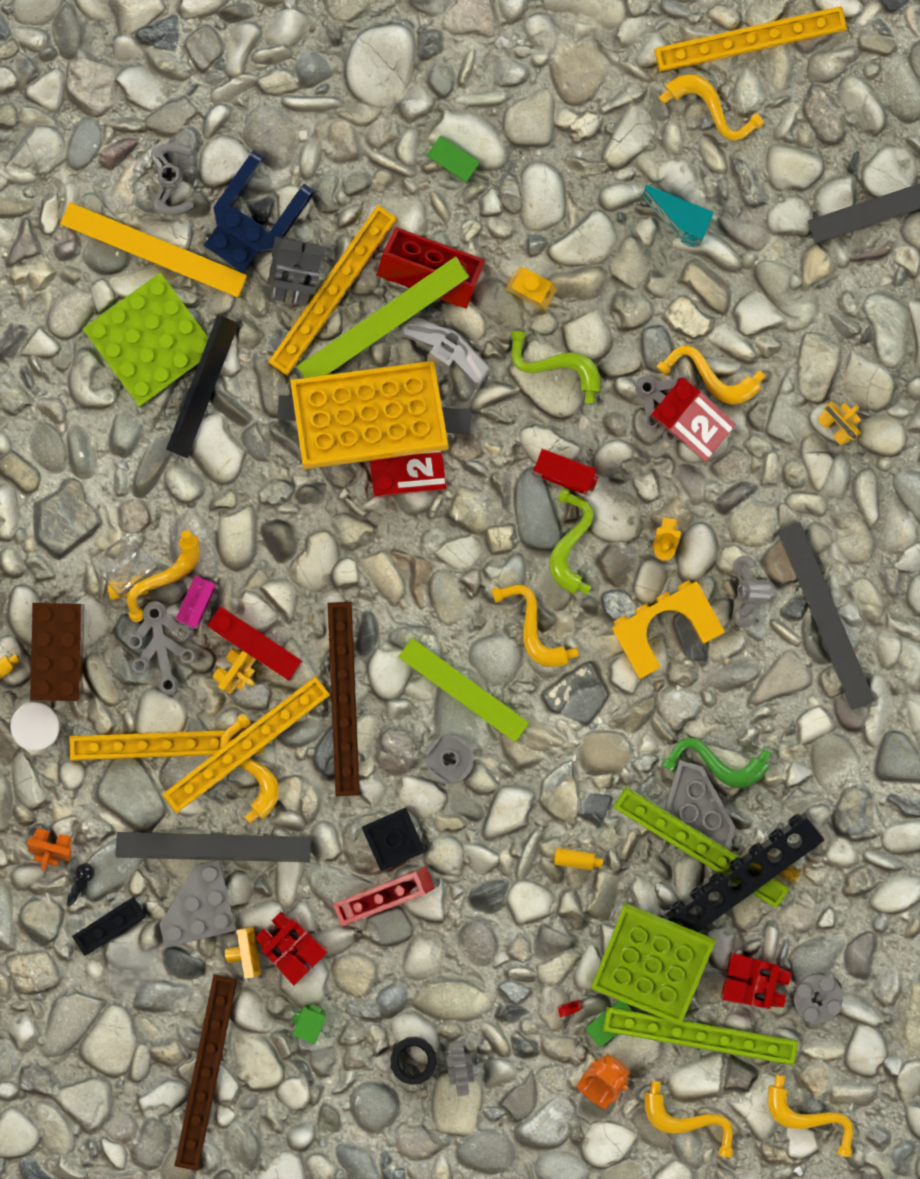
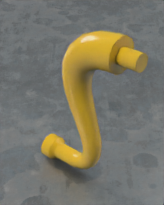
(698, 85)
(725, 393)
(183, 566)
(535, 649)
(268, 783)
(786, 1117)
(665, 1123)

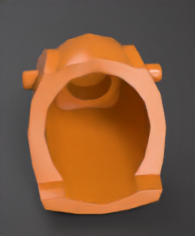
(604, 1081)

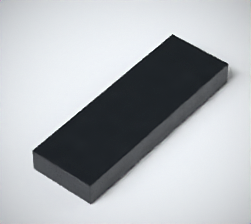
(109, 926)

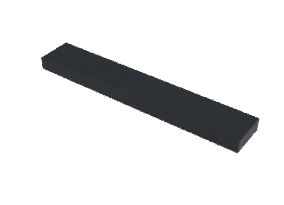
(202, 386)

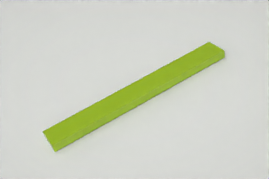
(384, 319)
(691, 841)
(701, 1036)

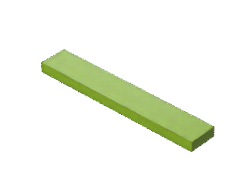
(463, 690)

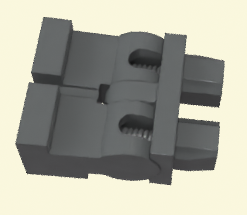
(287, 275)

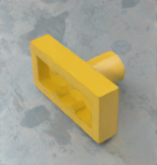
(246, 952)

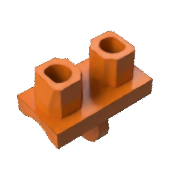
(39, 845)

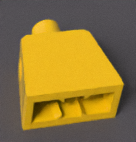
(531, 288)

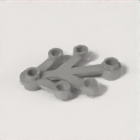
(655, 394)
(160, 643)

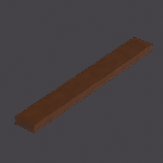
(343, 699)
(206, 1072)

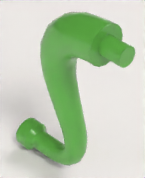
(734, 778)

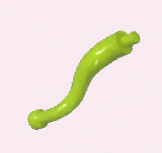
(580, 363)
(558, 560)

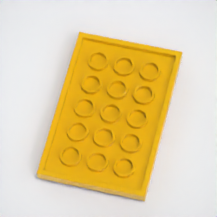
(369, 415)

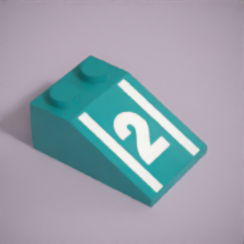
(682, 217)

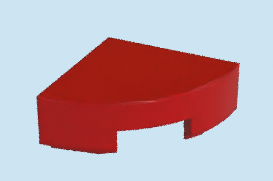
(569, 1008)

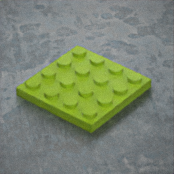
(148, 339)
(653, 964)

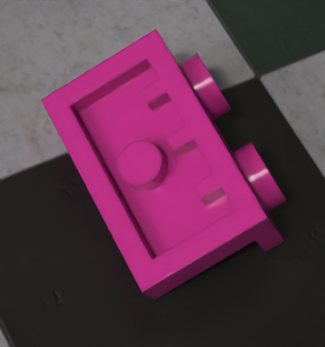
(196, 602)

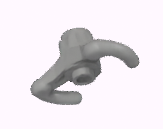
(169, 178)
(749, 591)

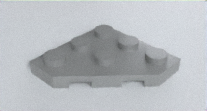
(698, 804)
(200, 907)

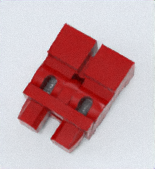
(291, 965)
(746, 967)

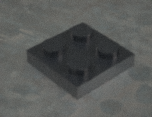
(393, 839)

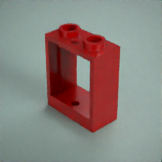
(565, 472)

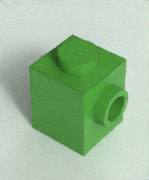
(309, 1023)

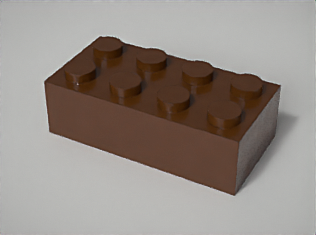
(57, 652)

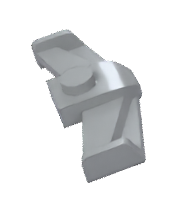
(446, 348)

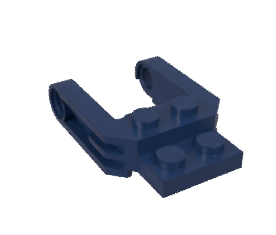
(239, 237)

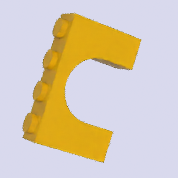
(687, 601)

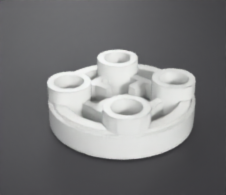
(35, 726)

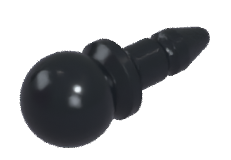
(84, 874)

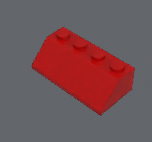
(413, 257)

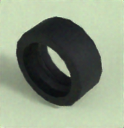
(407, 1078)

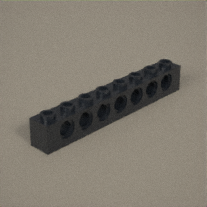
(750, 881)

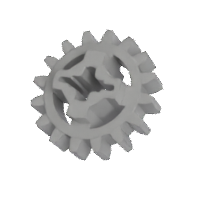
(460, 1068)

